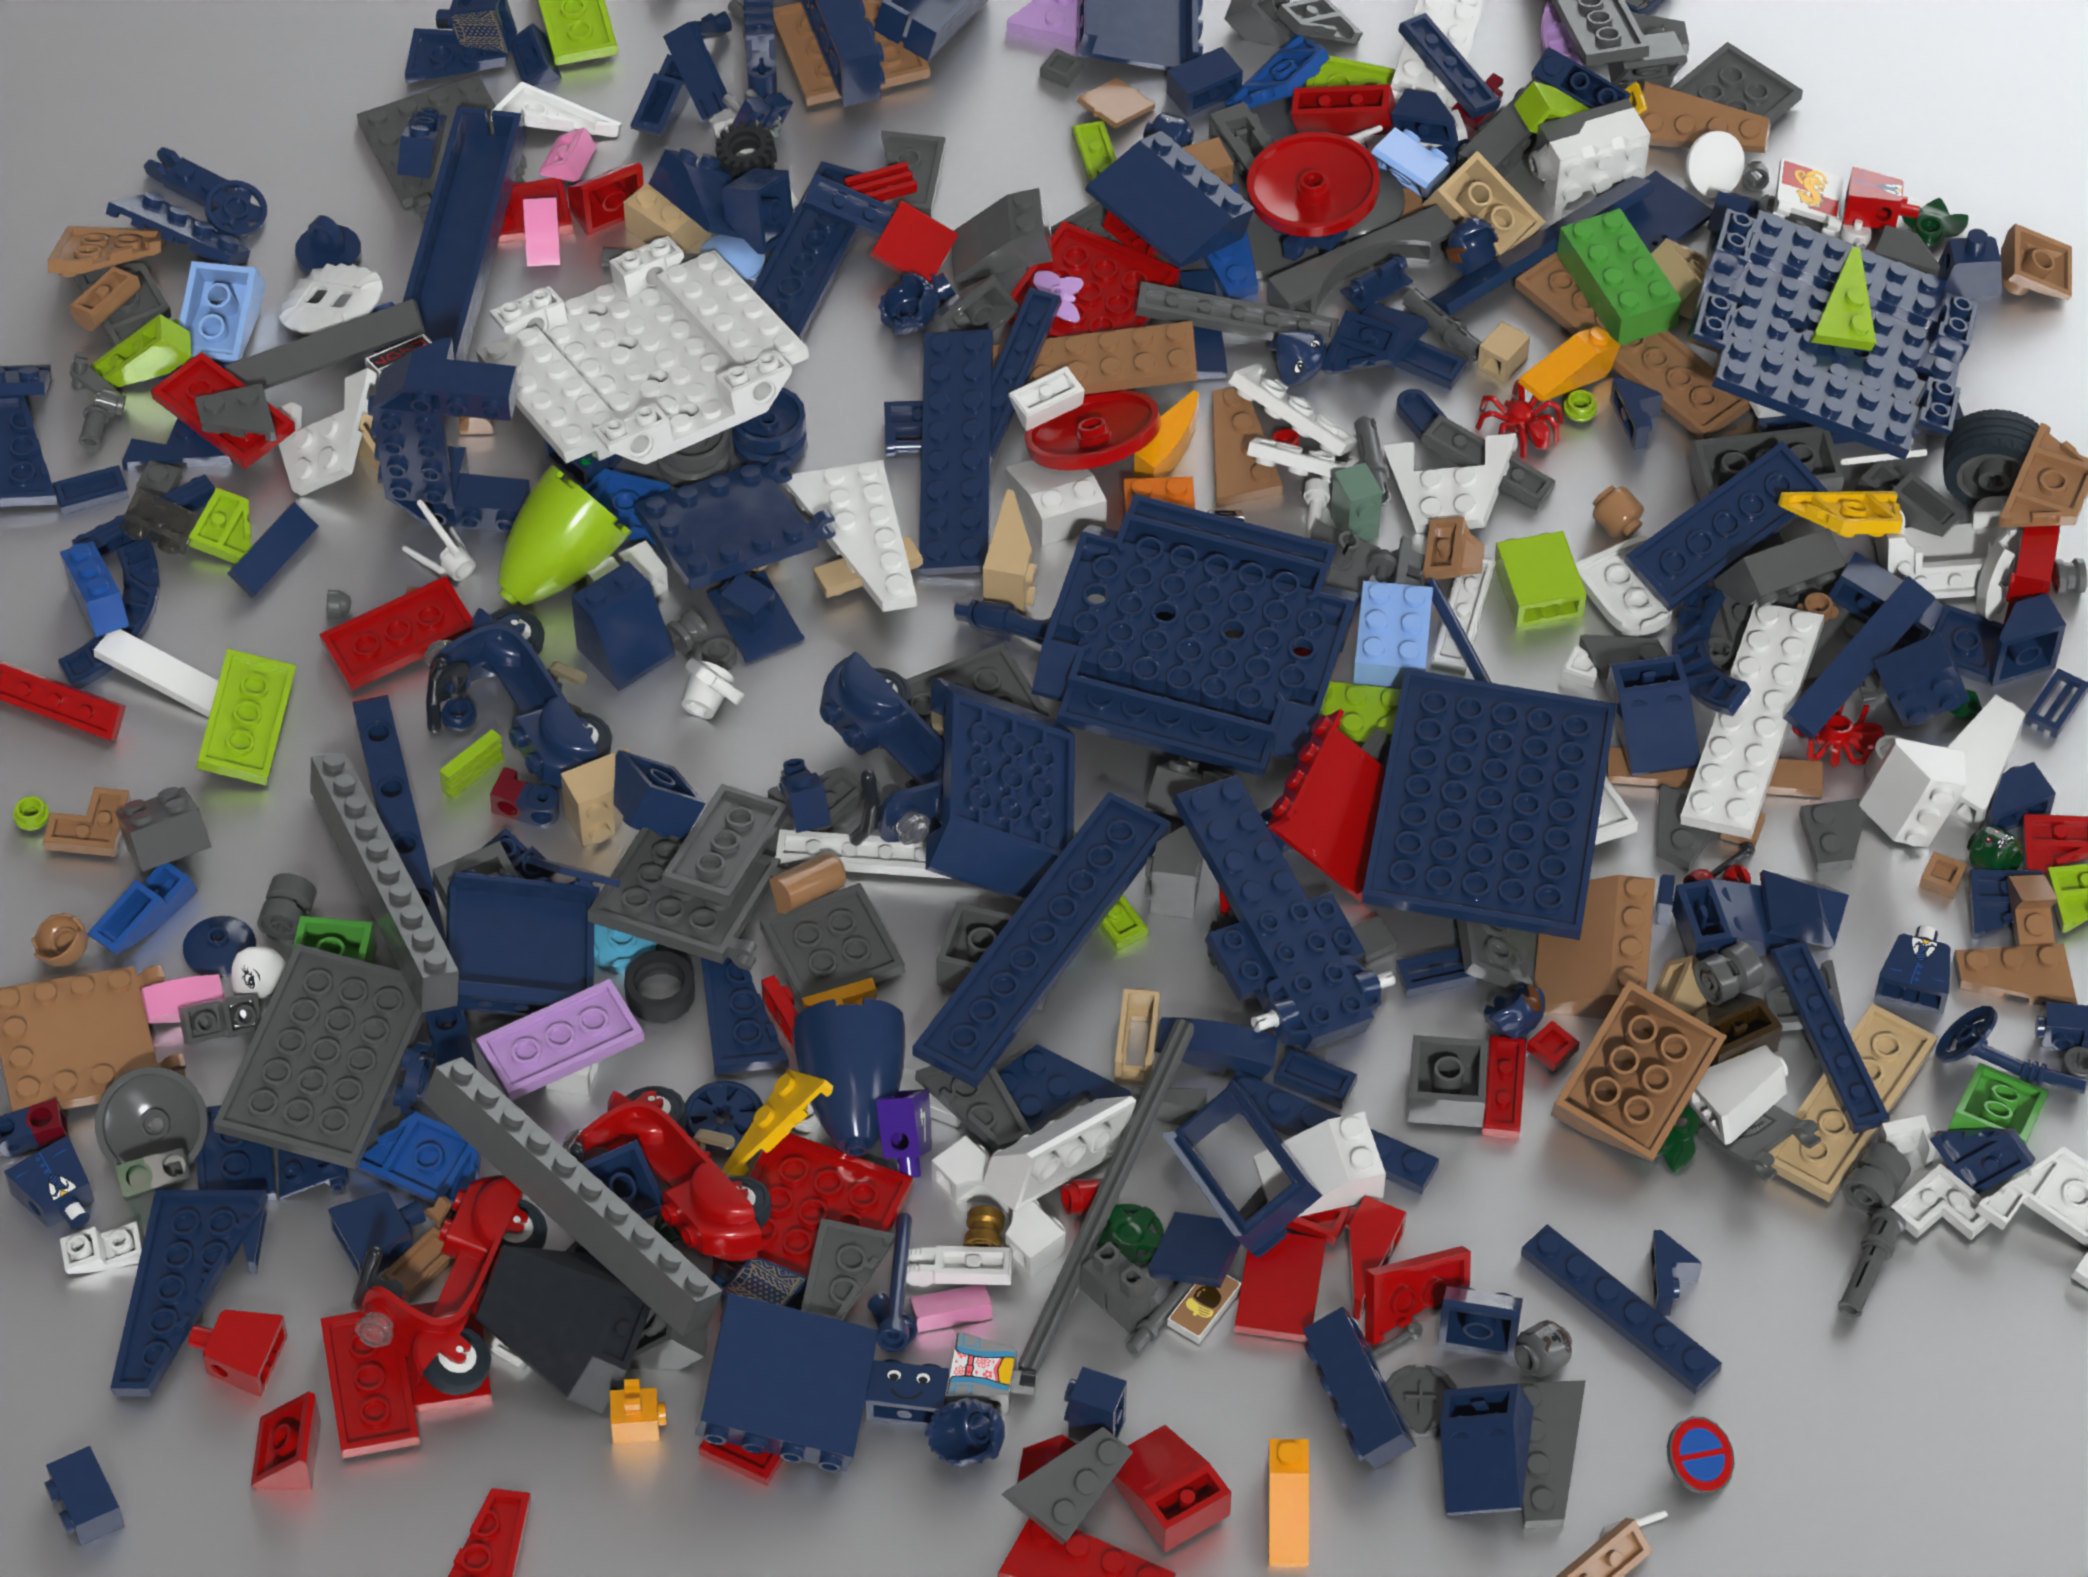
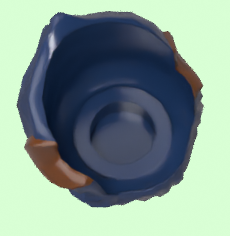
(1471, 245)
(1517, 1013)

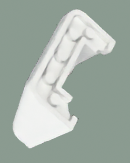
(1954, 562)

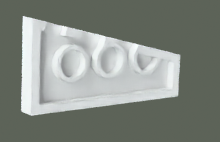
(1253, 385)

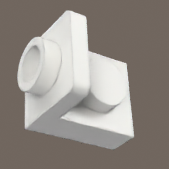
(1909, 1134)

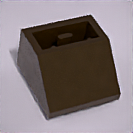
(1745, 1022)

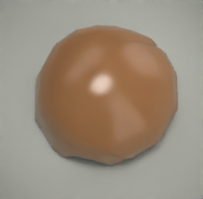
(60, 940)

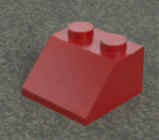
(600, 200)

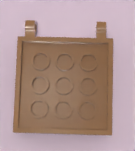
(76, 1036)

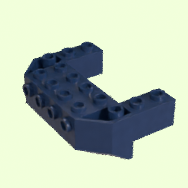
(413, 438)

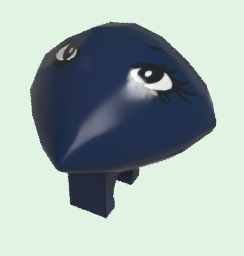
(1298, 355)

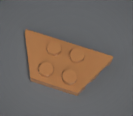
(2049, 485)

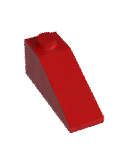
(1372, 1240)

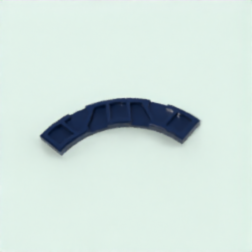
(140, 604)
(1692, 644)

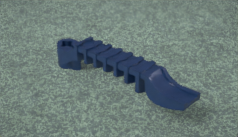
(760, 47)

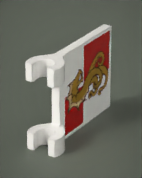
(1809, 194)

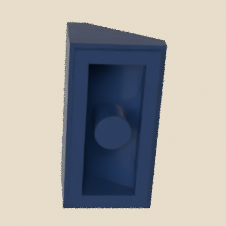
(534, 57)

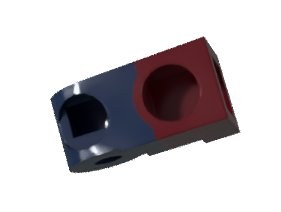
(523, 800)
(32, 1128)

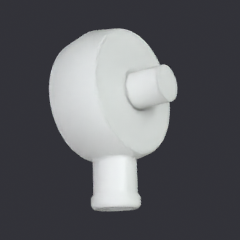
(1856, 234)

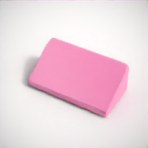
(569, 156)
(951, 1307)

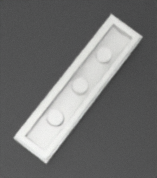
(1468, 603)
(158, 670)

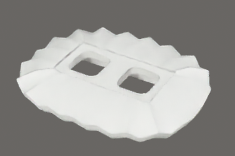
(312, 318)

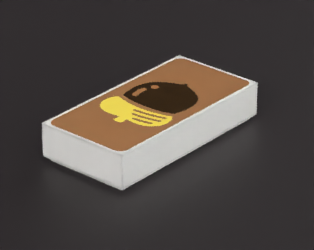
(1203, 1308)

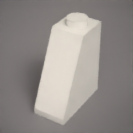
(1739, 1092)

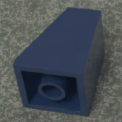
(621, 626)

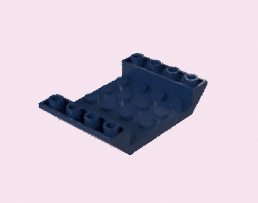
(1002, 792)

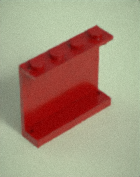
(1331, 805)

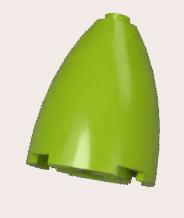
(556, 540)

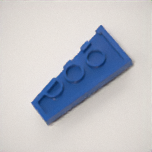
(1234, 267)

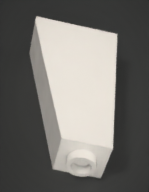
(1988, 749)

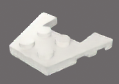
(330, 446)
(1451, 491)
(2055, 1191)

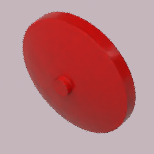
(1313, 184)
(1097, 432)

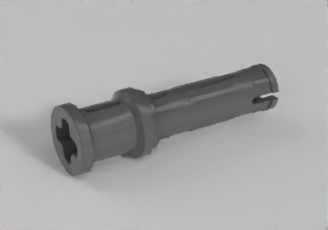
(1876, 1248)

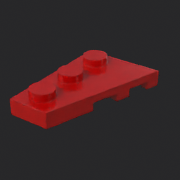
(1409, 1286)

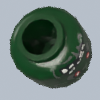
(1994, 849)

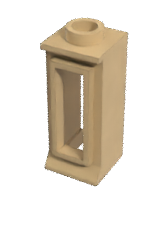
(1140, 1006)

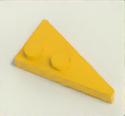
(777, 1117)

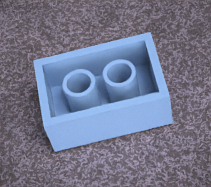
(1391, 633)

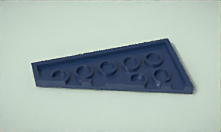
(180, 1265)

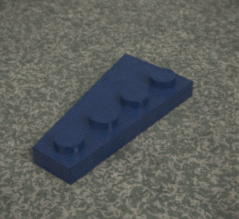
(179, 227)

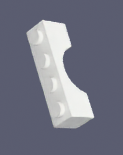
(1032, 1233)

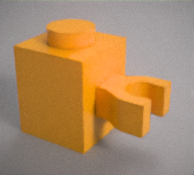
(636, 1413)

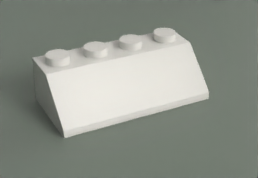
(1058, 1151)

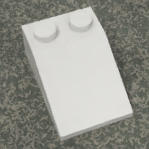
(1058, 500)
(1336, 1157)

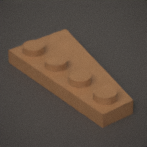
(1681, 118)
(1236, 473)

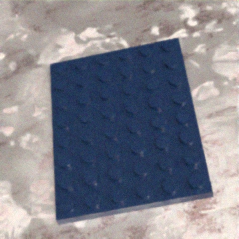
(1490, 804)

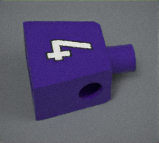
(906, 1115)

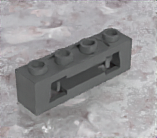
(1236, 128)

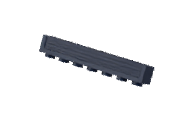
(109, 536)

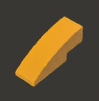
(1171, 442)

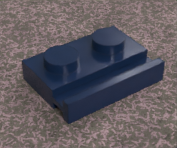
(24, 379)

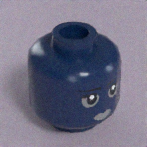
(1173, 126)

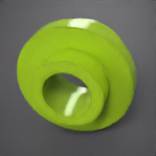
(1580, 406)
(31, 806)

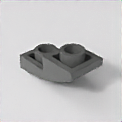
(220, 1018)

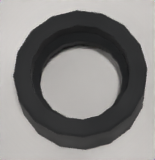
(659, 1009)

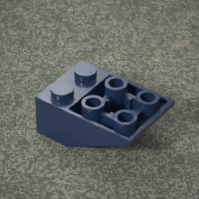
(1654, 714)
(1720, 914)
(1485, 1448)

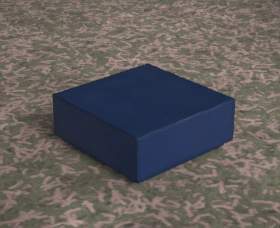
(1664, 899)

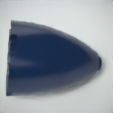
(860, 1056)

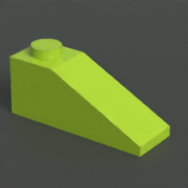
(1545, 103)
(146, 353)

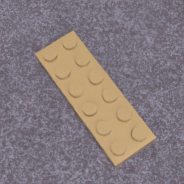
(1892, 1055)

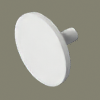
(1714, 163)

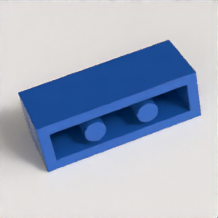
(94, 588)

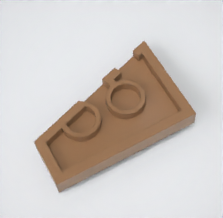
(2020, 971)

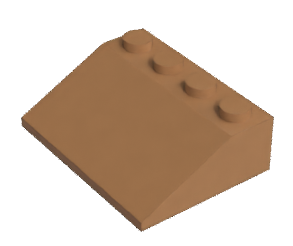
(1613, 947)
(1638, 1073)

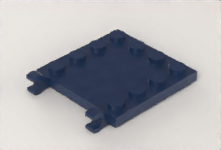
(730, 523)

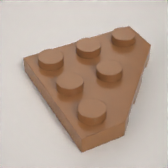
(96, 248)

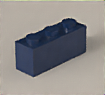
(1867, 586)

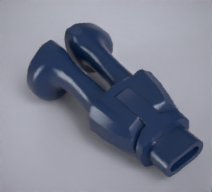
(1001, 620)

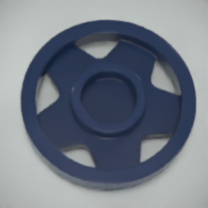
(235, 209)

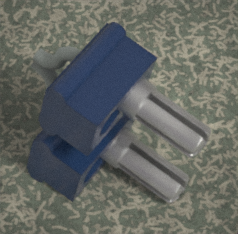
(767, 112)

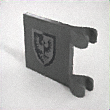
(1763, 1136)

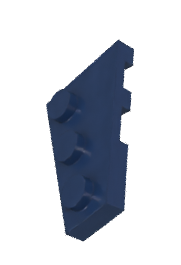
(438, 55)

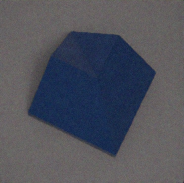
(1802, 908)

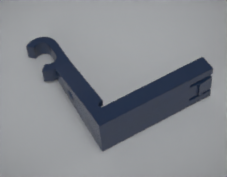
(696, 64)

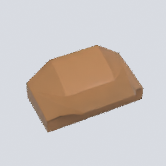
(1451, 550)

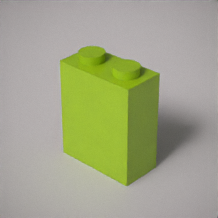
(1540, 579)

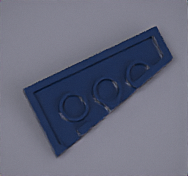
(22, 465)
(738, 1021)

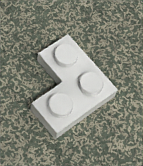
(1941, 1196)

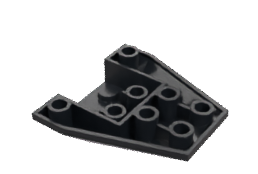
(564, 1320)

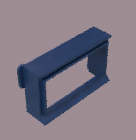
(1267, 1225)

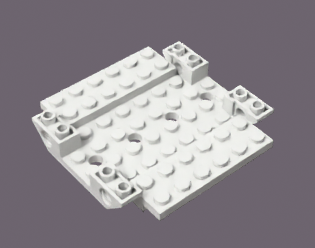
(686, 326)

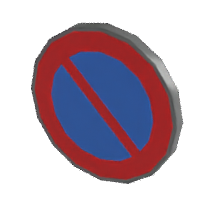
(1700, 1455)

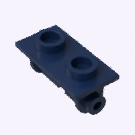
(1378, 284)

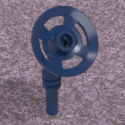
(1973, 1041)

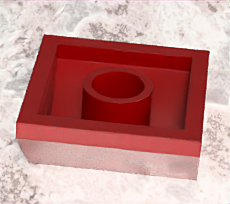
(287, 1446)

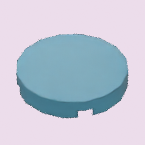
(617, 949)

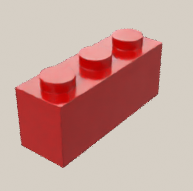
(1343, 109)

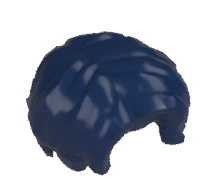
(909, 305)

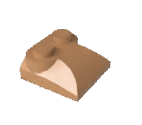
(2036, 264)

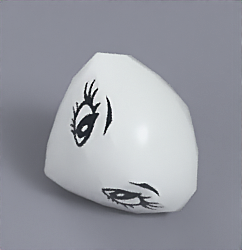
(257, 971)

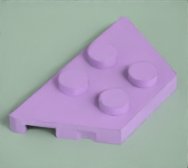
(1047, 21)

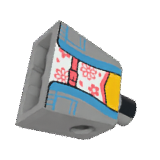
(987, 1373)

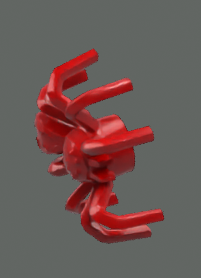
(1522, 419)
(1840, 733)

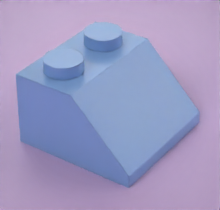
(1411, 162)

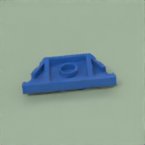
(1282, 73)
(618, 493)
(423, 1159)

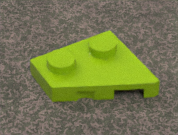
(223, 527)
(2071, 889)

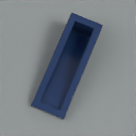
(253, 1241)

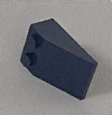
(694, 187)

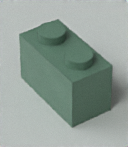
(1356, 501)

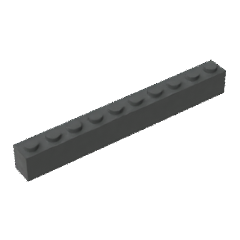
(384, 882)
(572, 1196)

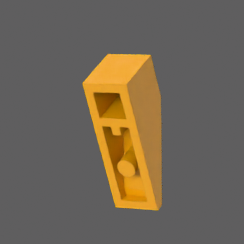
(1573, 364)
(1288, 1502)

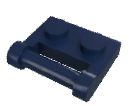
(902, 419)

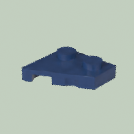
(1983, 1155)

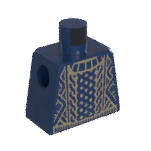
(480, 24)
(762, 1282)

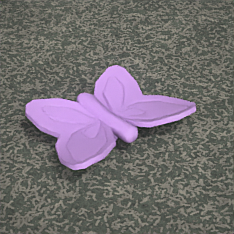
(1065, 287)

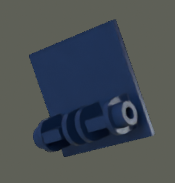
(302, 1173)

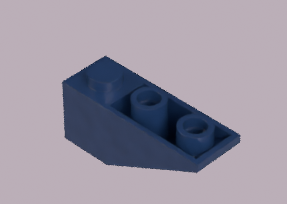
(1576, 81)
(421, 143)

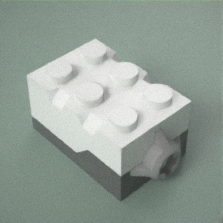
(1590, 151)

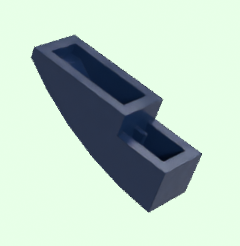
(662, 100)
(1224, 1046)

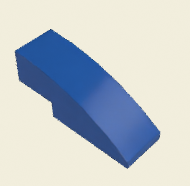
(143, 908)

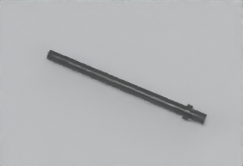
(1148, 1328)

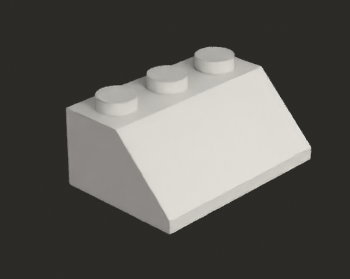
(1914, 790)

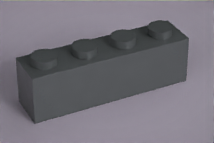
(1503, 140)

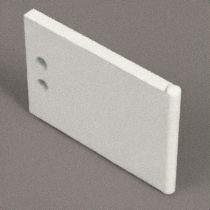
(1858, 453)

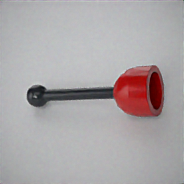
(1747, 849)

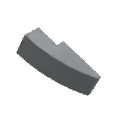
(1919, 502)

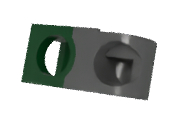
(152, 1173)

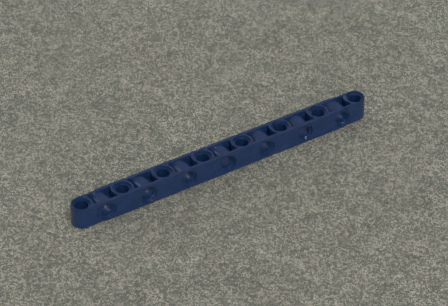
(400, 820)

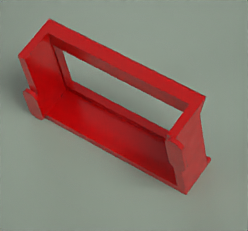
(2033, 565)

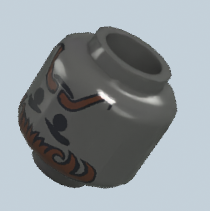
(1543, 1348)

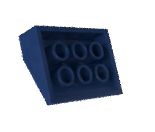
(1171, 200)

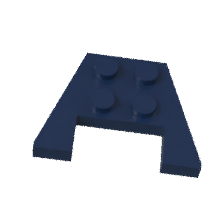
(182, 447)
(1049, 1085)

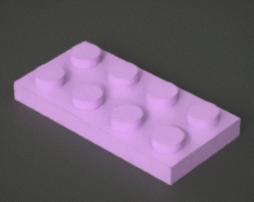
(560, 1039)

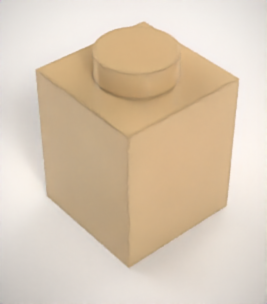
(1503, 352)

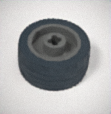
(1986, 454)

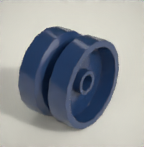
(773, 433)

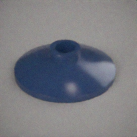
(212, 957)

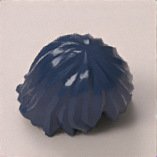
(966, 1432)

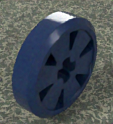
(717, 1100)

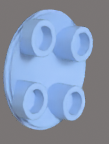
(737, 254)

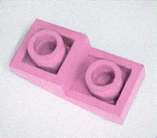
(541, 231)
(164, 998)

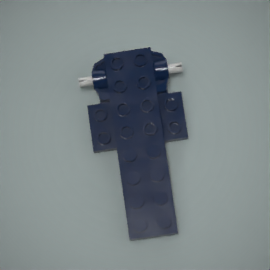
(1286, 947)

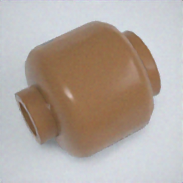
(1618, 511)

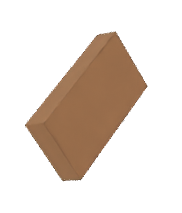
(419, 1264)

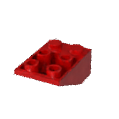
(1172, 1488)

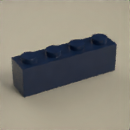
(1358, 1388)

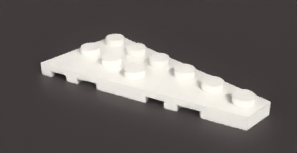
(864, 527)

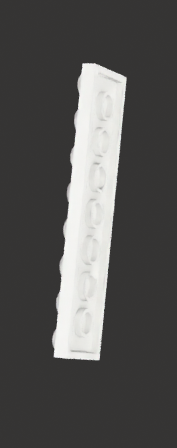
(1746, 747)

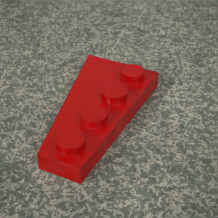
(495, 1536)
(1081, 1556)

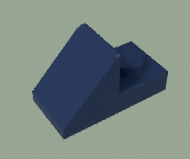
(1634, 409)
(1670, 1267)

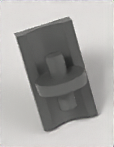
(1395, 565)

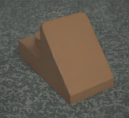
(2031, 909)

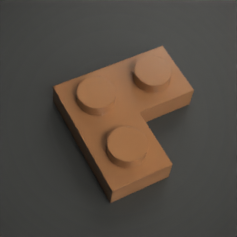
(90, 834)

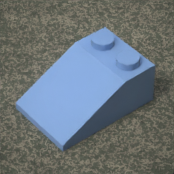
(221, 309)

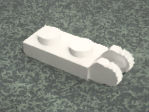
(960, 1265)

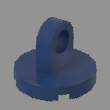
(325, 244)

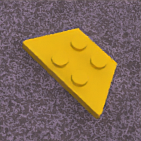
(1848, 511)

